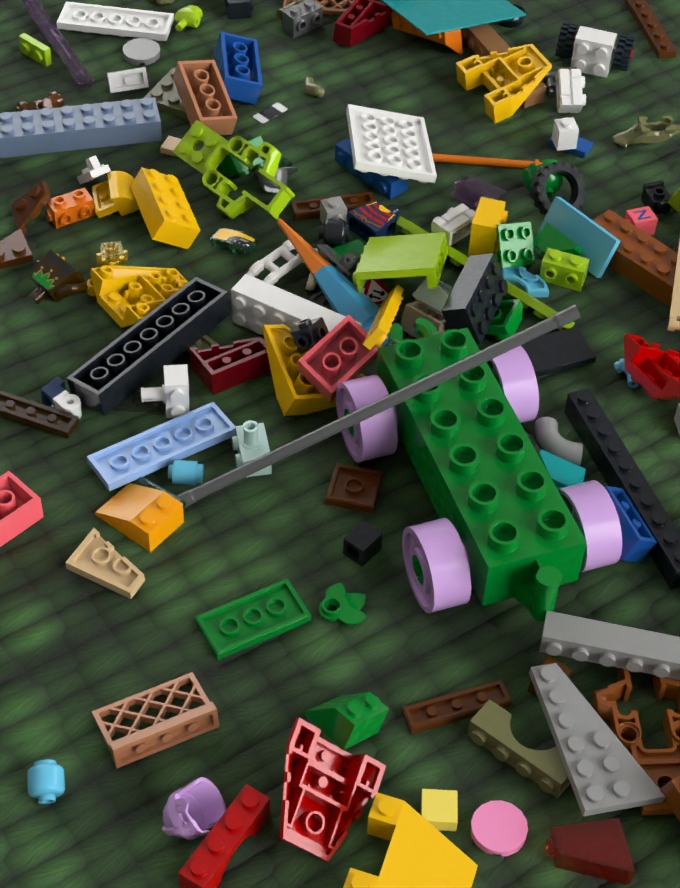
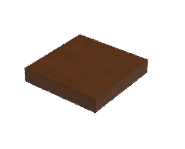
(354, 488)

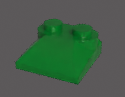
(506, 319)

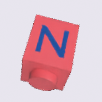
(643, 219)

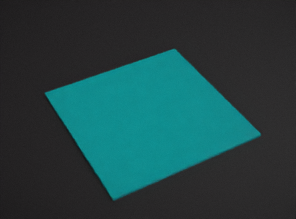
(449, 15)

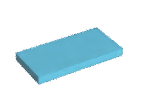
(589, 236)

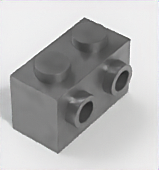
(302, 18)

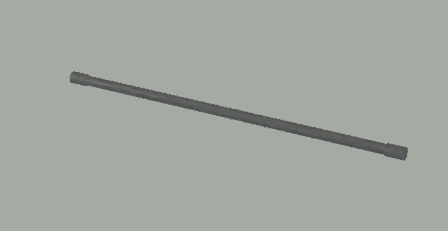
(557, 320)

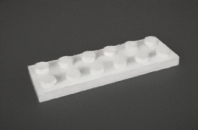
(115, 21)

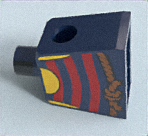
(373, 220)

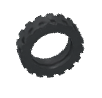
(570, 173)

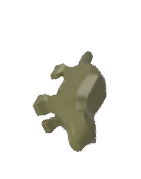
(647, 132)

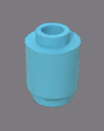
(186, 472)

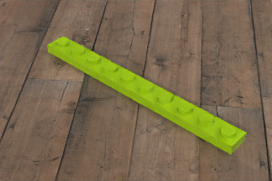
(458, 258)

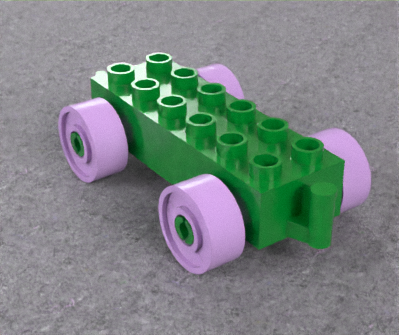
(494, 499)

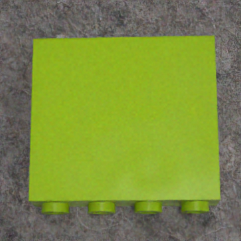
(402, 257)

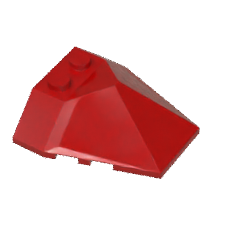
(652, 367)
(323, 791)

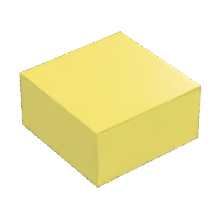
(440, 808)

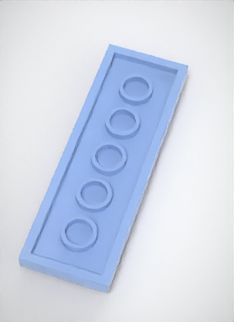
(161, 446)

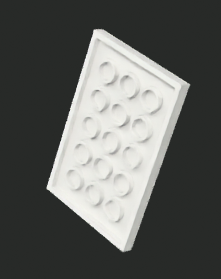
(390, 144)

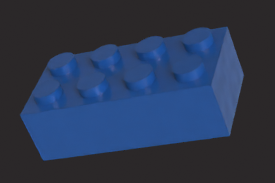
(239, 66)

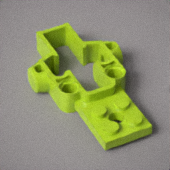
(215, 151)

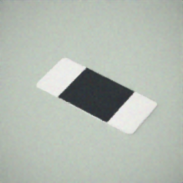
(270, 112)

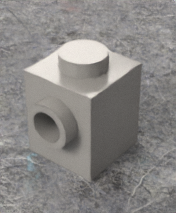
(333, 209)

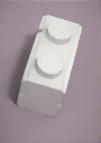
(569, 91)
(455, 223)

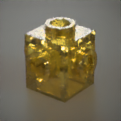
(112, 254)

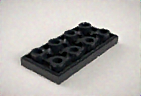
(559, 351)

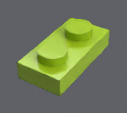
(35, 49)

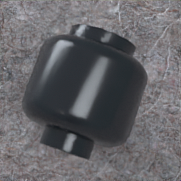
(334, 232)

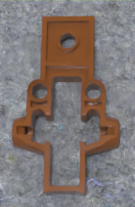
(659, 764)

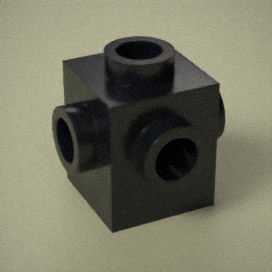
(309, 333)

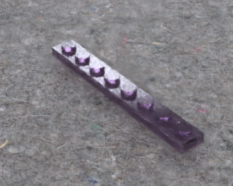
(59, 43)

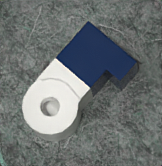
(57, 397)

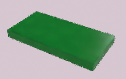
(252, 619)

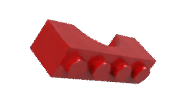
(238, 822)

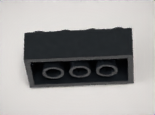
(475, 296)

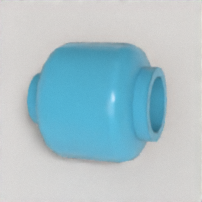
(45, 781)

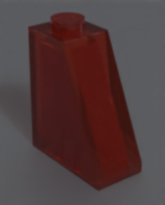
(592, 850)

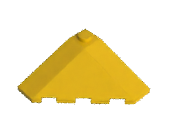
(292, 389)

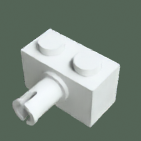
(173, 391)

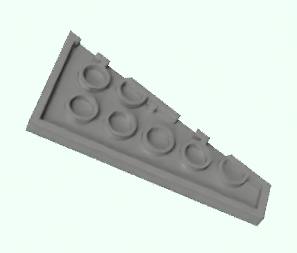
(595, 760)

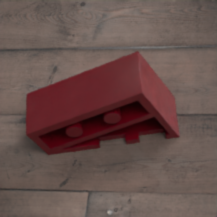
(361, 21)
(230, 364)

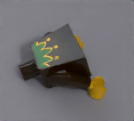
(57, 279)

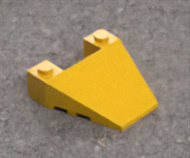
(506, 75)
(417, 851)

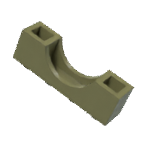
(492, 730)

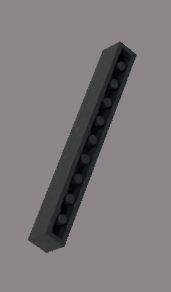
(622, 472)

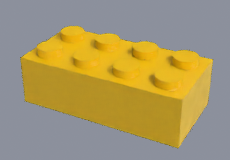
(164, 208)

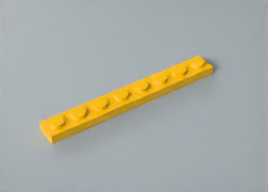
(384, 318)

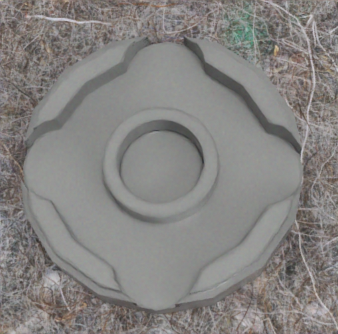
(141, 51)

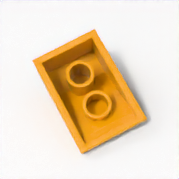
(143, 514)

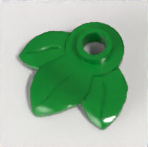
(346, 606)

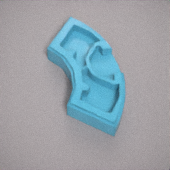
(526, 281)

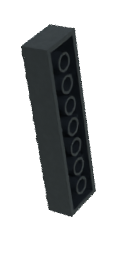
(149, 345)

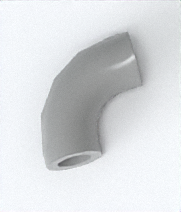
(551, 441)

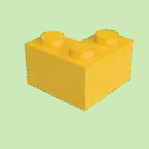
(484, 226)

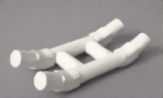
(276, 272)

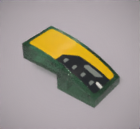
(236, 240)

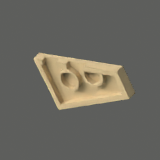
(104, 565)

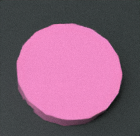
(499, 828)

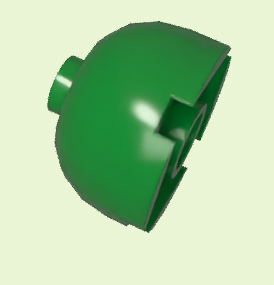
(553, 183)

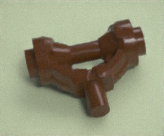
(52, 101)

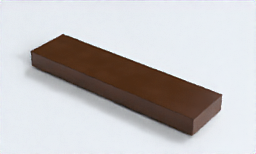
(311, 208)
(454, 706)

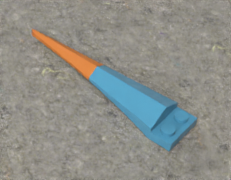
(338, 290)

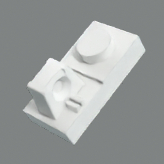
(127, 80)
(93, 171)

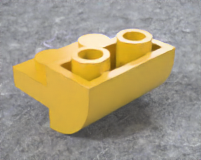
(114, 195)

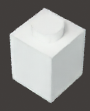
(565, 133)

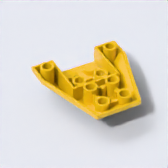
(132, 291)

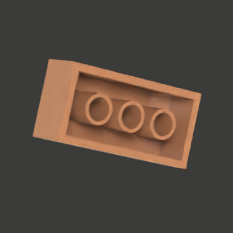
(205, 95)

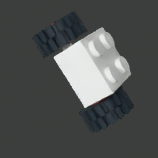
(594, 49)

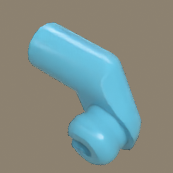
(620, 367)

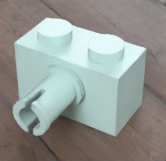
(251, 443)

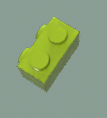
(562, 268)

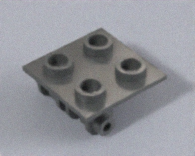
(346, 264)

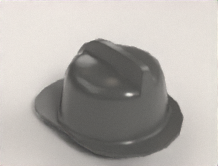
(281, 175)

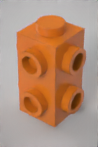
(70, 208)

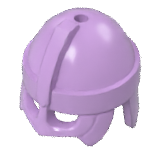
(193, 810)

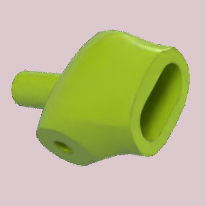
(188, 17)

